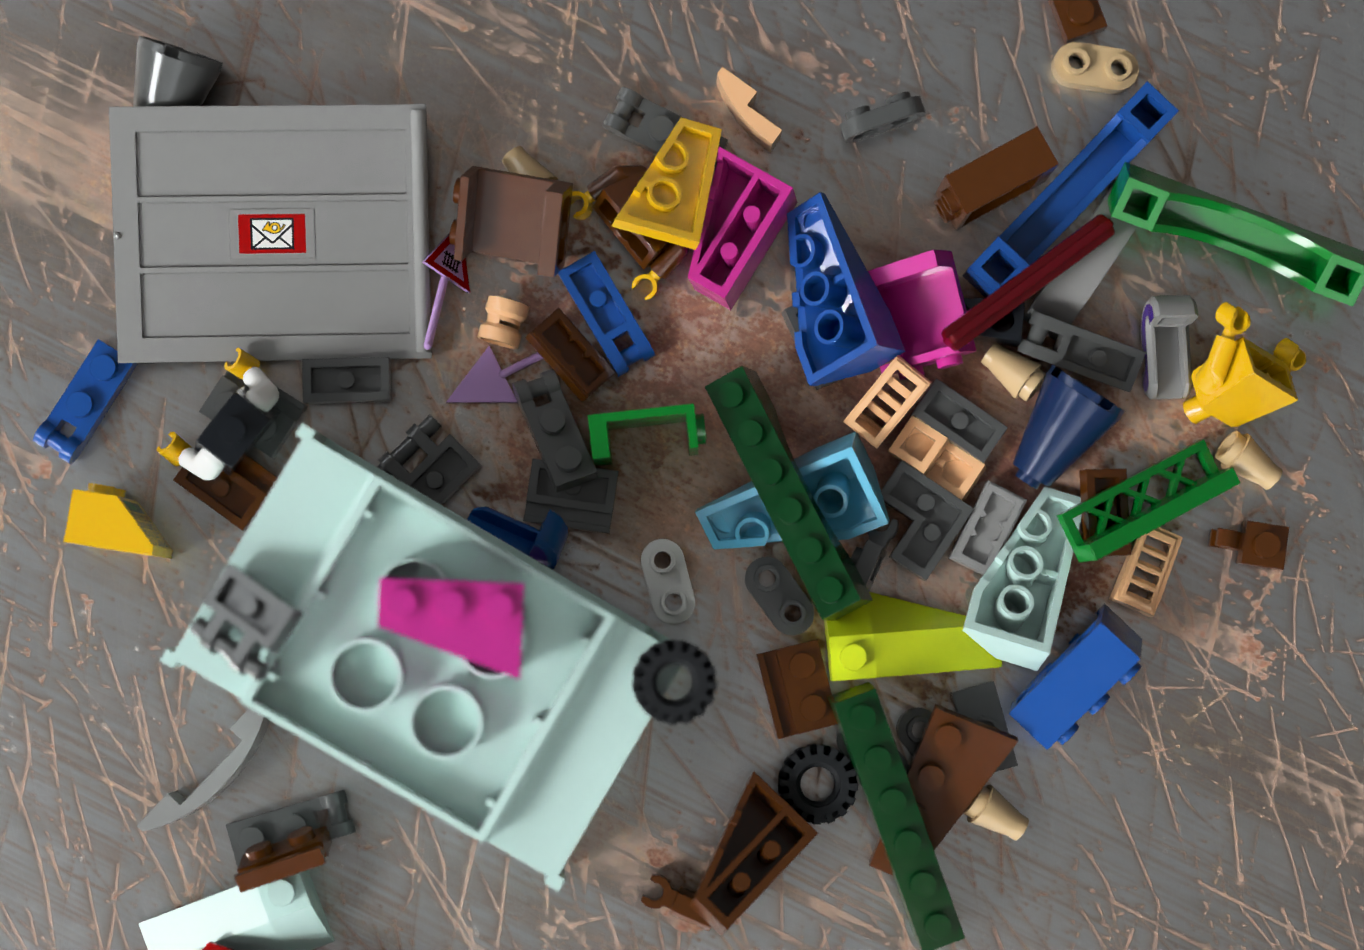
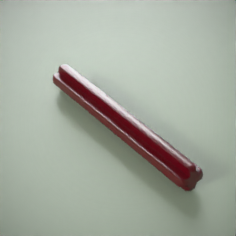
(1027, 282)

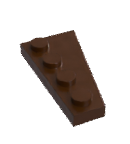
(949, 771)

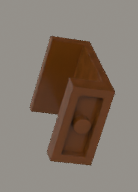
(512, 217)

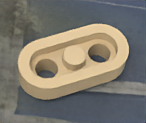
(1096, 69)

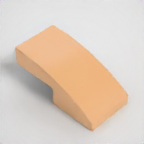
(739, 99)
(937, 458)

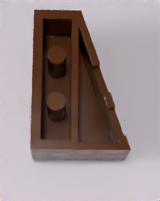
(750, 855)

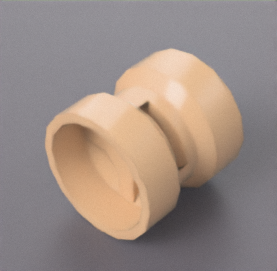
(507, 313)

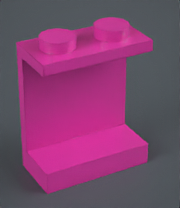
(923, 300)

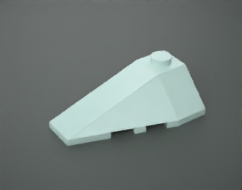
(264, 918)

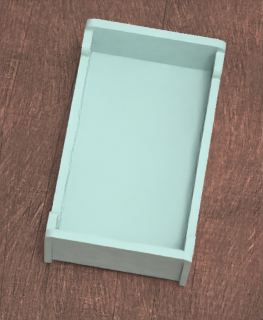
(459, 739)

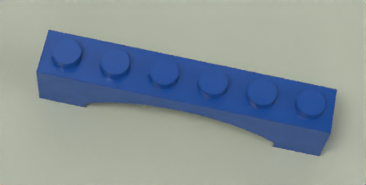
(1072, 190)

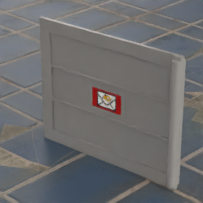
(270, 232)

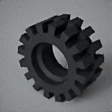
(702, 686)
(844, 778)

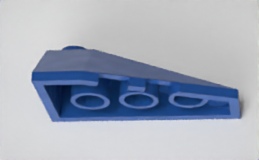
(840, 310)

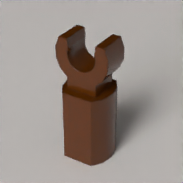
(677, 901)

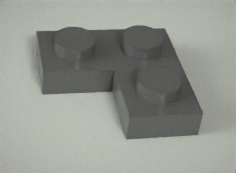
(934, 518)

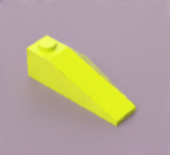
(899, 640)

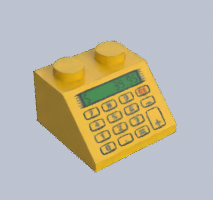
(112, 522)

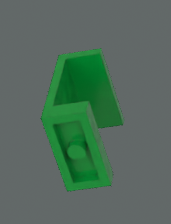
(601, 424)

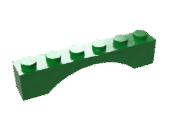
(1185, 211)

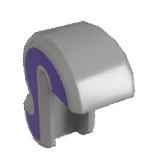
(1167, 346)

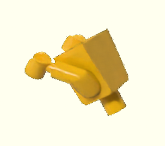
(1240, 377)

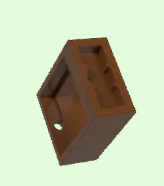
(995, 178)

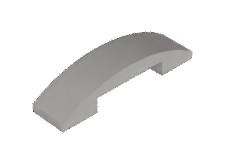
(1073, 288)
(174, 806)

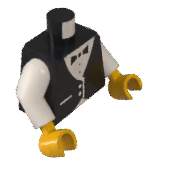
(235, 426)

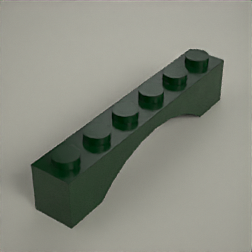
(810, 541)
(896, 816)

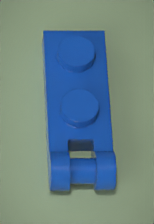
(605, 312)
(85, 402)

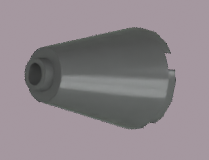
(172, 75)

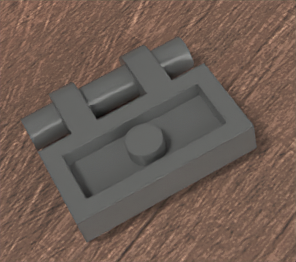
(440, 472)
(255, 611)

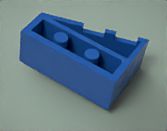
(1078, 679)

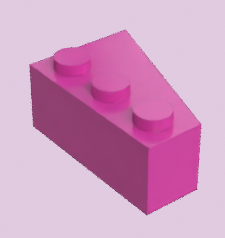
(738, 228)
(459, 617)

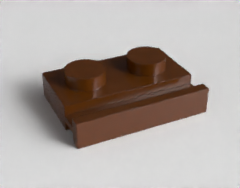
(233, 496)
(797, 688)
(272, 862)

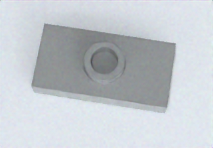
(987, 527)

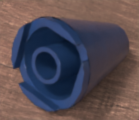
(1062, 428)

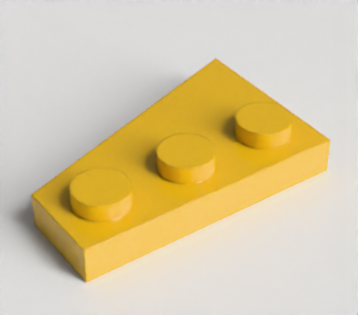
(675, 188)

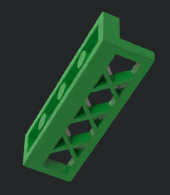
(1153, 516)

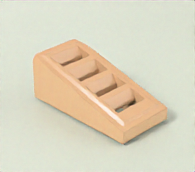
(866, 426)
(1148, 605)

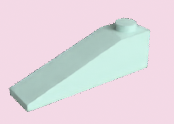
(1022, 591)

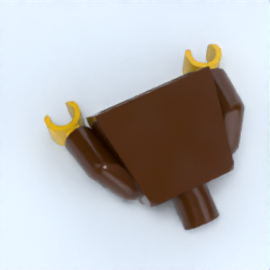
(611, 194)

